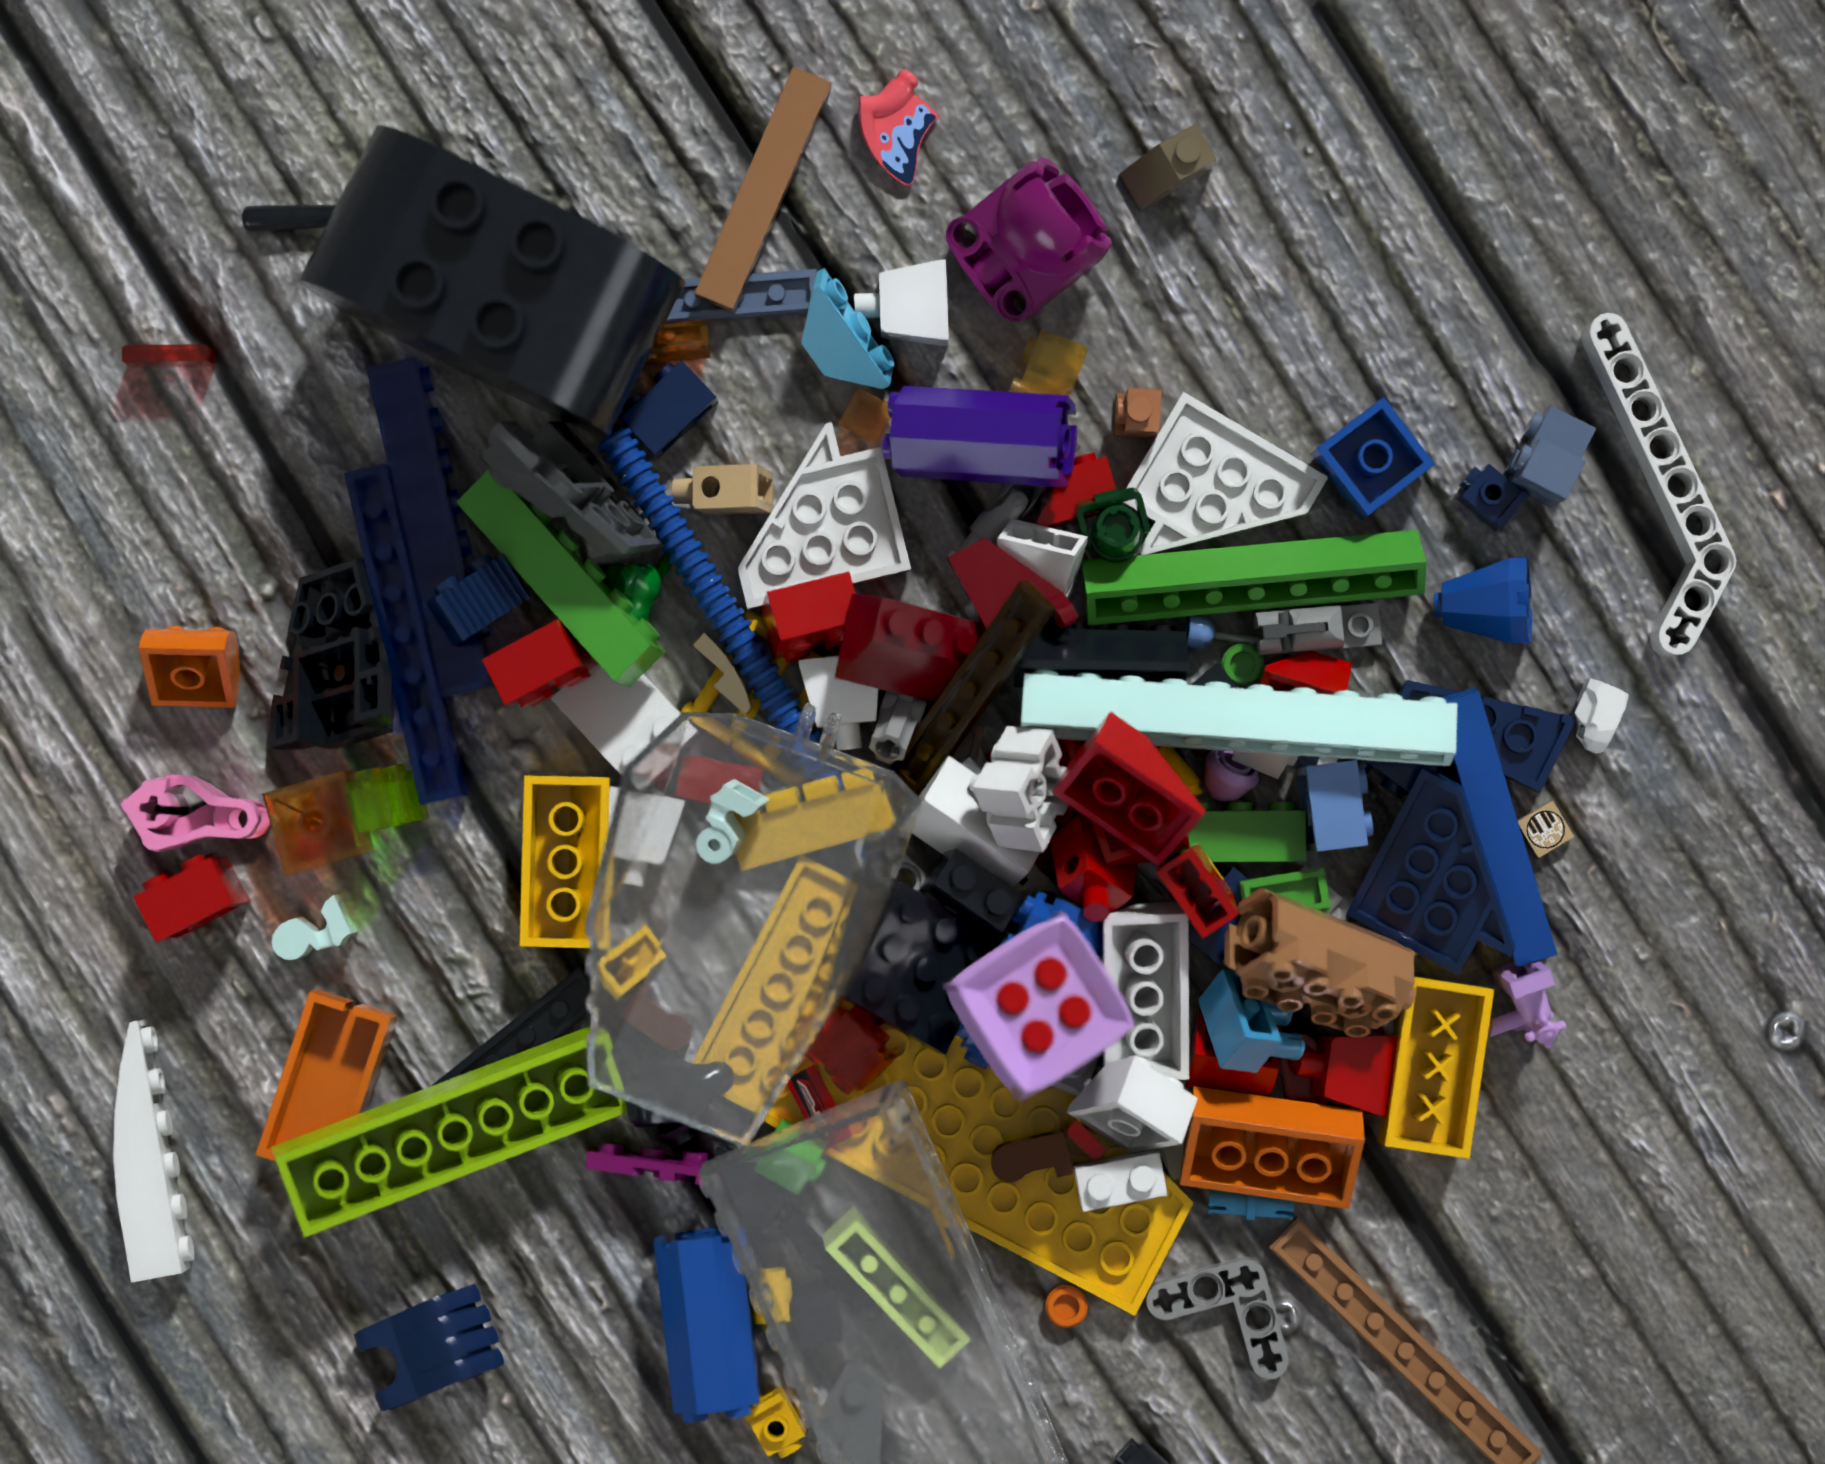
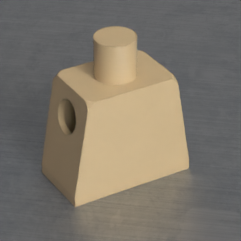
(743, 490)

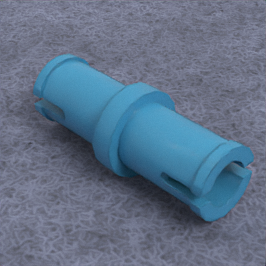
(1249, 1205)

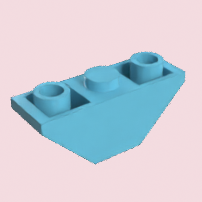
(842, 339)

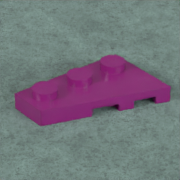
(612, 1158)

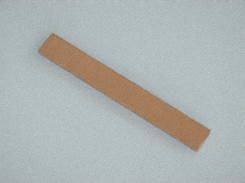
(1402, 1346)

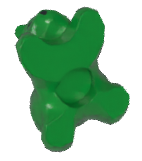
(638, 583)

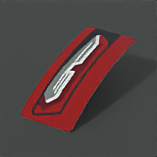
(810, 1092)

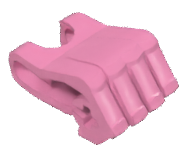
(172, 831)

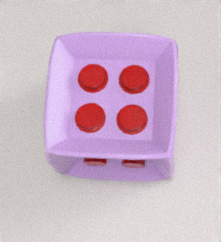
(1039, 1006)

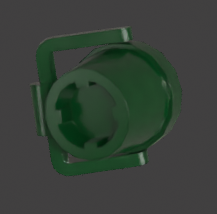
(1116, 529)

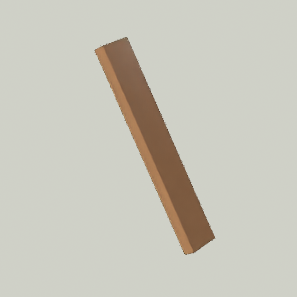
(763, 189)

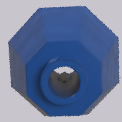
(1490, 602)

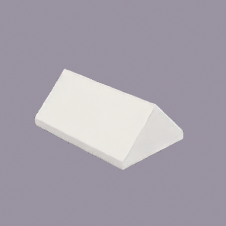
(954, 819)

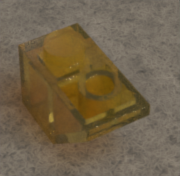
(1051, 365)

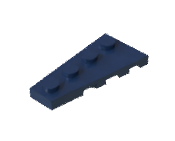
(1524, 736)

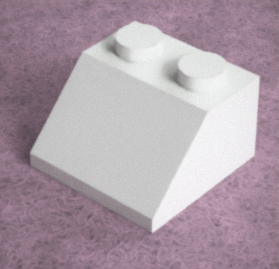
(1135, 1106)

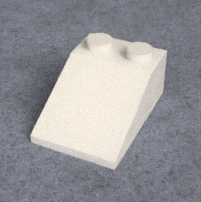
(616, 716)

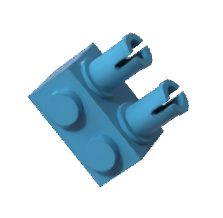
(1244, 1027)

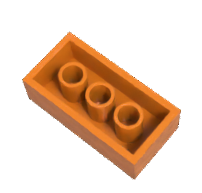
(1272, 1148)

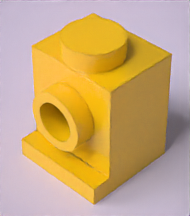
(776, 1407)

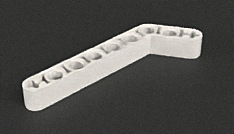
(1657, 473)

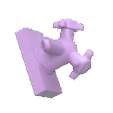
(1532, 1014)

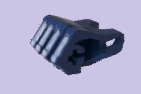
(434, 1345)

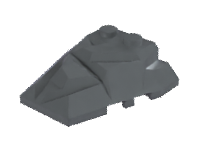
(559, 478)

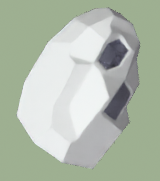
(1598, 714)

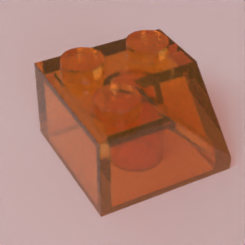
(315, 824)

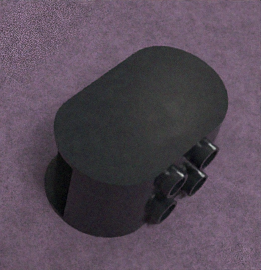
(492, 280)

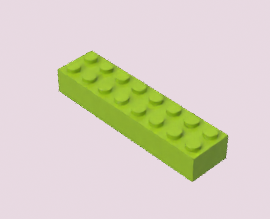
(442, 1133)

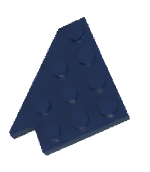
(1434, 880)

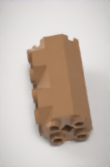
(1307, 956)

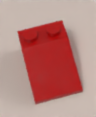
(1129, 790)

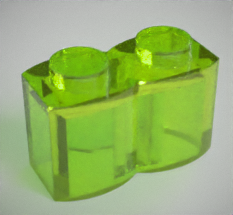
(384, 799)

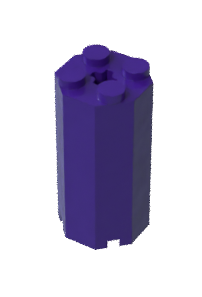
(981, 436)

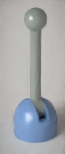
(1201, 633)

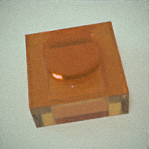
(865, 416)

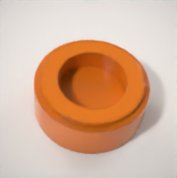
(1066, 1305)

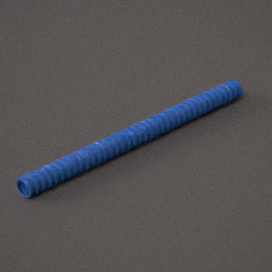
(703, 581)

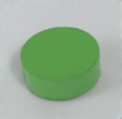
(1242, 664)

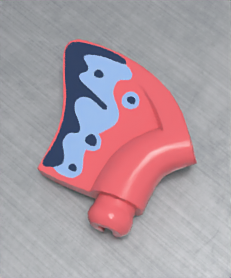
(895, 126)

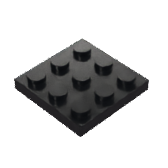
(910, 960)

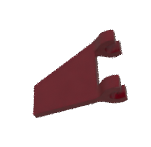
(990, 577)

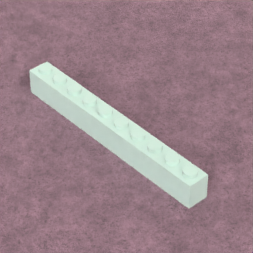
(1246, 718)

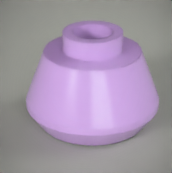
(1227, 778)

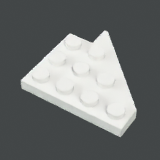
(1216, 480)
(826, 523)

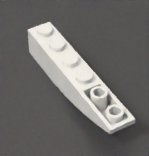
(145, 1166)

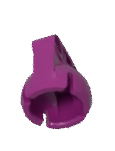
(1029, 239)

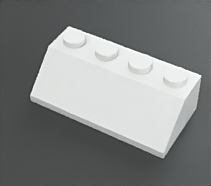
(1149, 963)

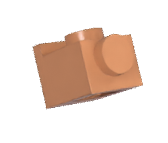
(1138, 413)

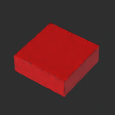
(1084, 1139)

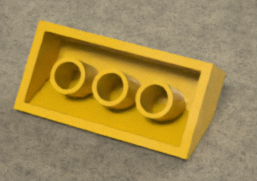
(561, 857)

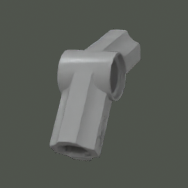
(897, 722)

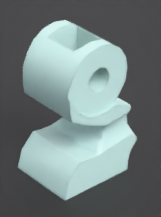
(725, 833)
(298, 935)

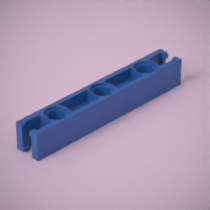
(1494, 815)

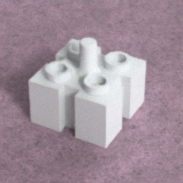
(1020, 787)

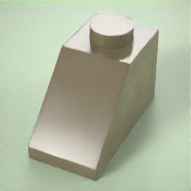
(1168, 167)

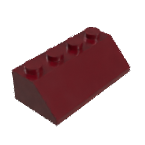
(903, 646)

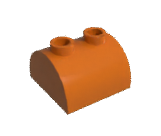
(191, 666)

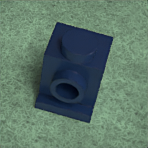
(1495, 512)

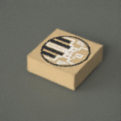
(1544, 829)

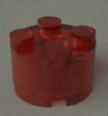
(852, 1049)

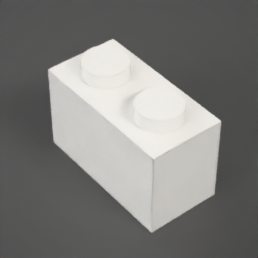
(1119, 1179)

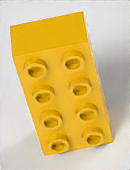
(1438, 1068)

